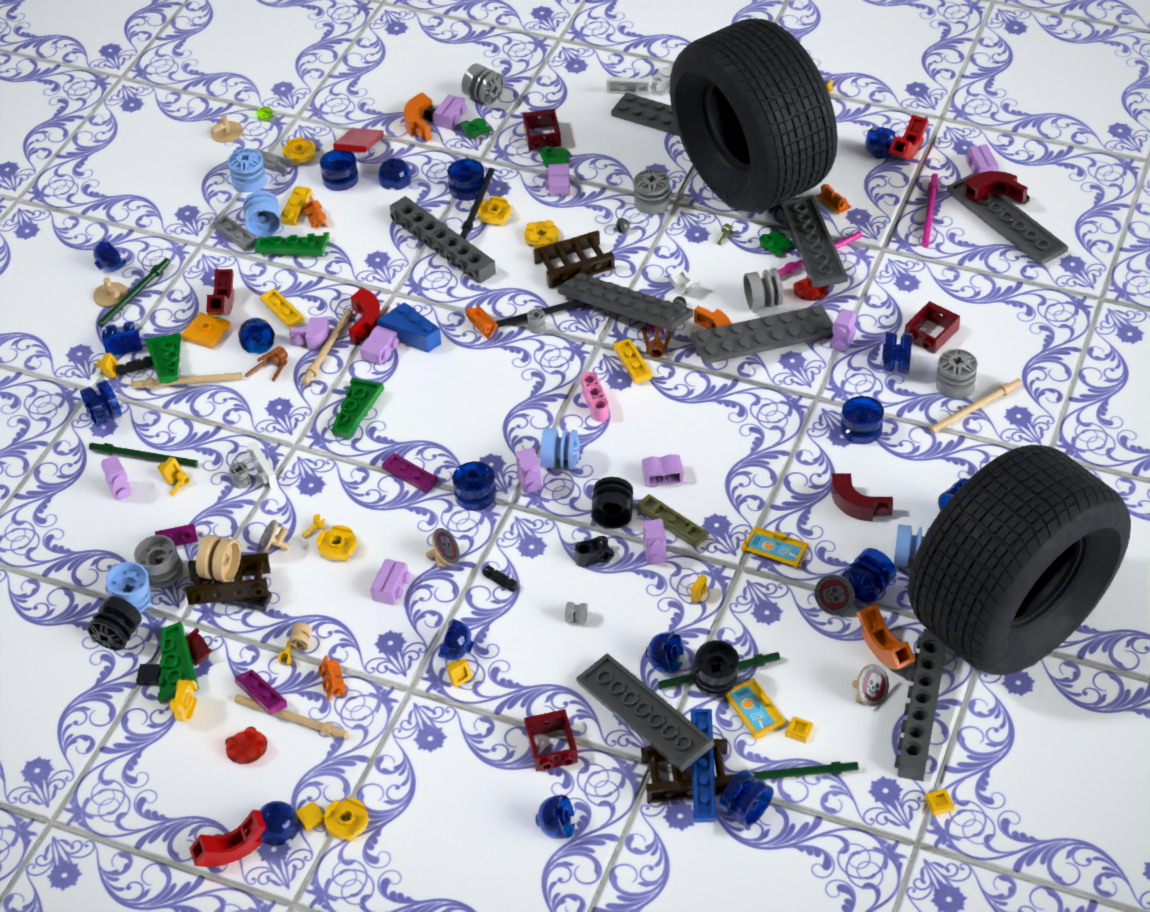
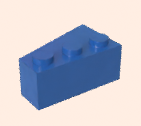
(412, 328)

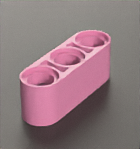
(595, 396)

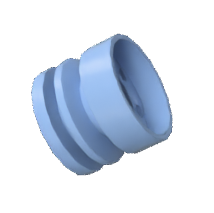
(247, 170)
(262, 213)
(559, 448)
(906, 545)
(130, 583)

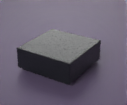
(148, 674)

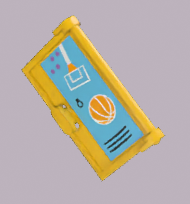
(775, 546)
(749, 703)

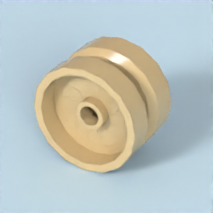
(218, 558)

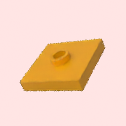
(206, 330)

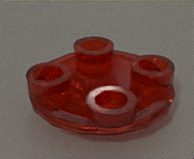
(804, 290)
(246, 746)

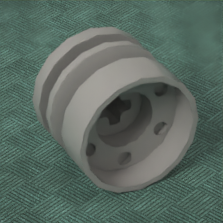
(482, 84)
(651, 191)
(763, 289)
(956, 373)
(160, 560)

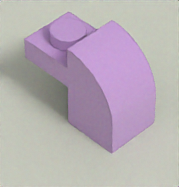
(313, 336)

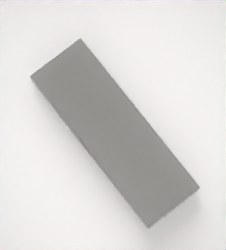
(234, 233)

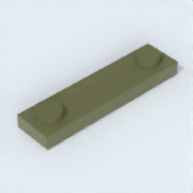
(672, 520)

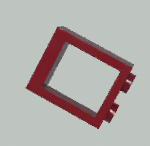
(547, 119)
(933, 313)
(548, 723)

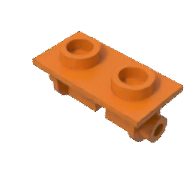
(833, 200)
(314, 213)
(481, 320)
(329, 670)

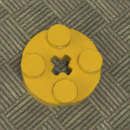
(306, 153)
(487, 214)
(535, 229)
(340, 551)
(184, 702)
(350, 829)

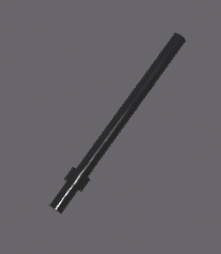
(468, 224)
(548, 310)

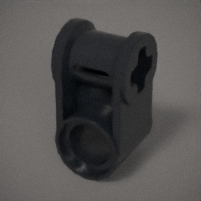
(592, 551)

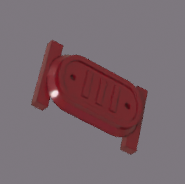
(198, 647)

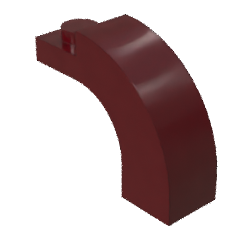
(994, 183)
(223, 296)
(856, 504)

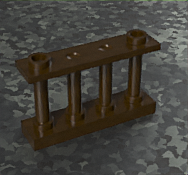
(591, 266)
(236, 590)
(678, 788)

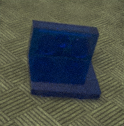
(122, 338)

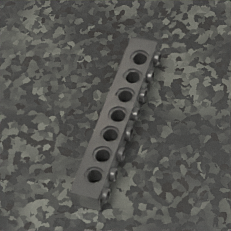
(442, 239)
(921, 707)

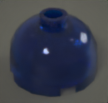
(879, 142)
(394, 174)
(107, 257)
(256, 335)
(456, 641)
(665, 652)
(555, 817)
(280, 823)

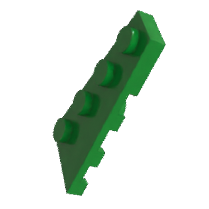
(165, 356)
(175, 661)

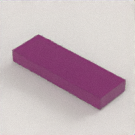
(410, 473)
(260, 692)

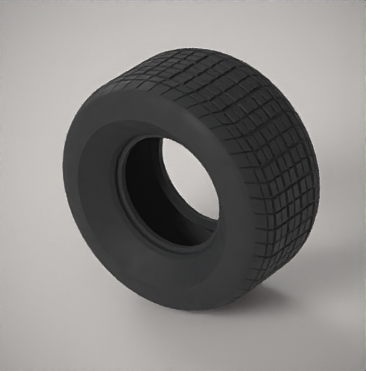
(753, 114)
(1018, 558)

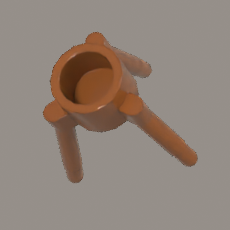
(656, 347)
(276, 356)

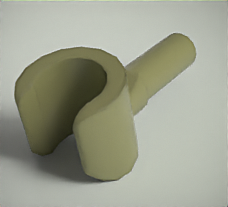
(727, 231)

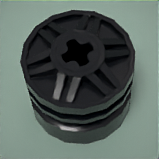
(612, 502)
(114, 623)
(716, 668)

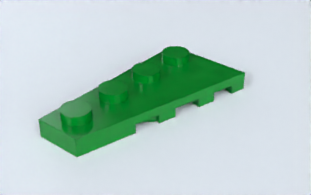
(293, 245)
(357, 403)

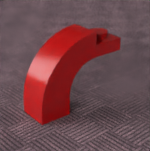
(912, 139)
(368, 306)
(229, 847)

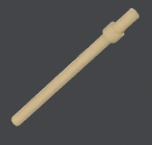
(313, 369)
(151, 383)
(1004, 390)
(325, 728)

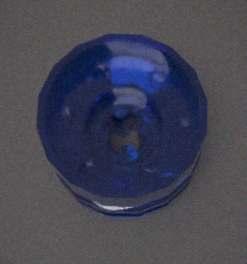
(870, 574)

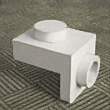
(683, 282)

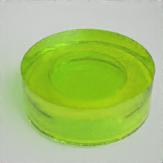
(264, 114)

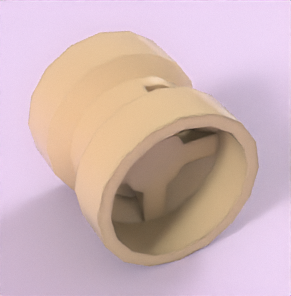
(300, 637)

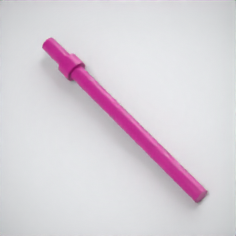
(932, 188)
(792, 266)

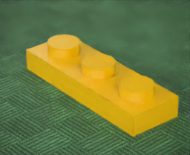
(295, 205)
(281, 308)
(632, 361)

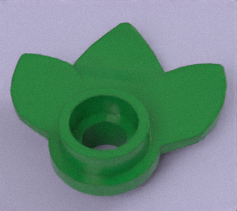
(475, 126)
(554, 155)
(775, 242)

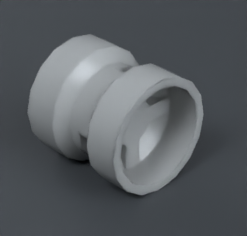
(536, 321)
(240, 475)
(576, 612)

